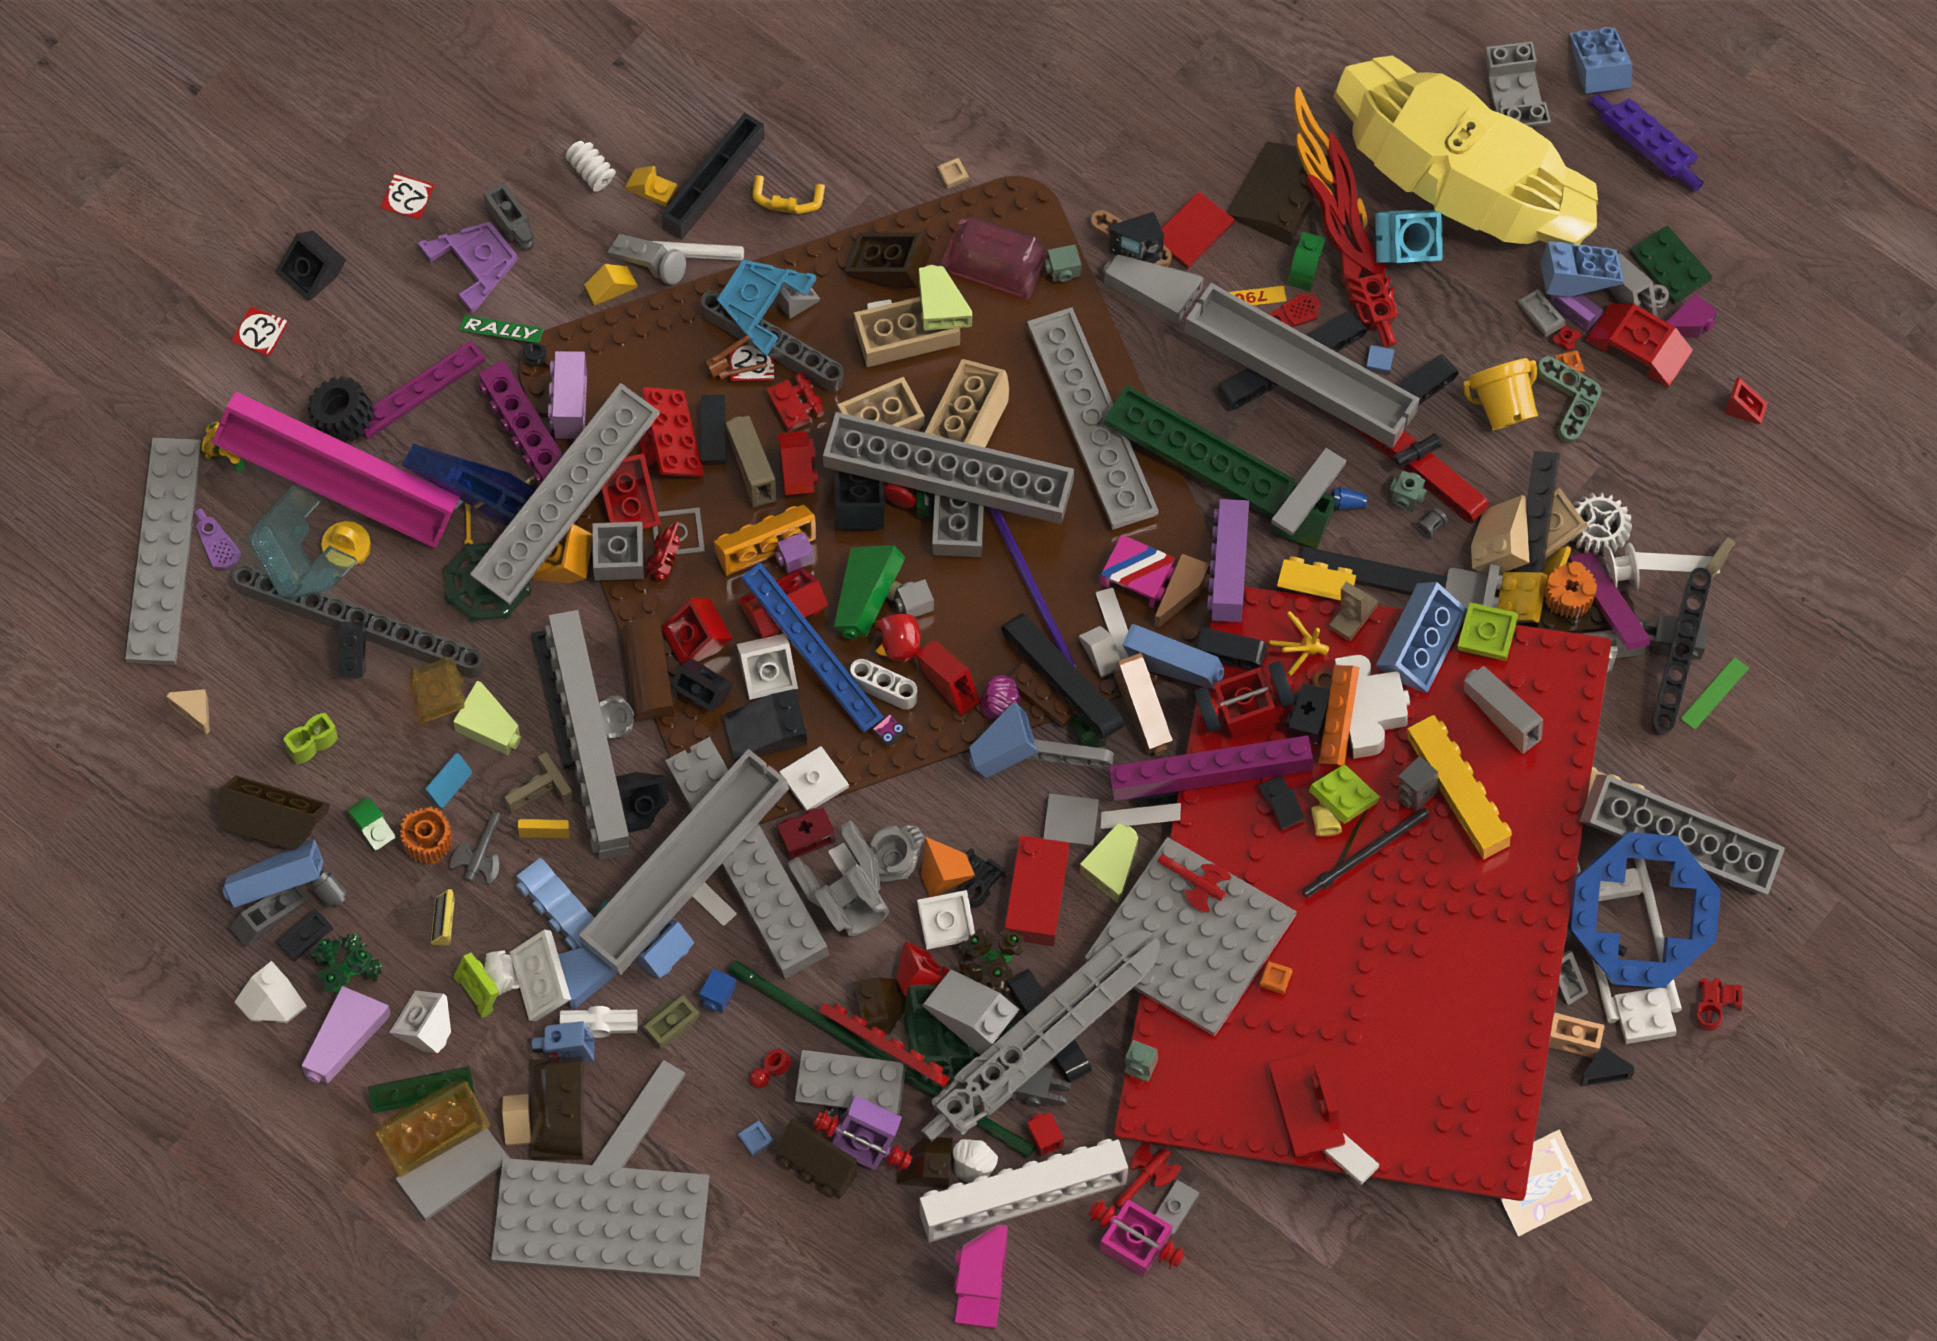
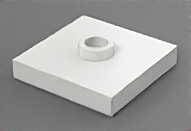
(814, 779)
(945, 919)

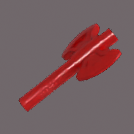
(1205, 886)
(1151, 1167)

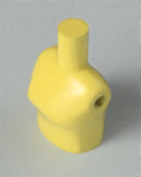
(1325, 821)

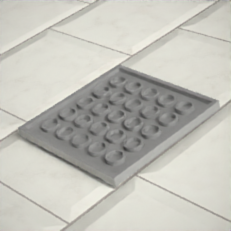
(1202, 956)

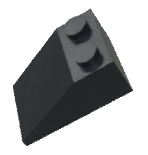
(858, 502)
(766, 725)

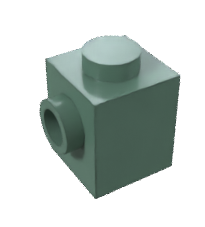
(1063, 263)

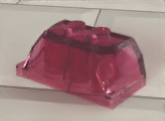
(995, 256)

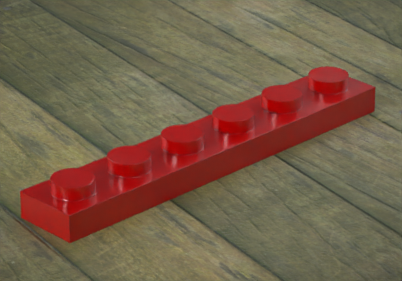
(893, 1047)

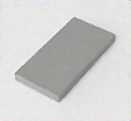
(452, 1173)

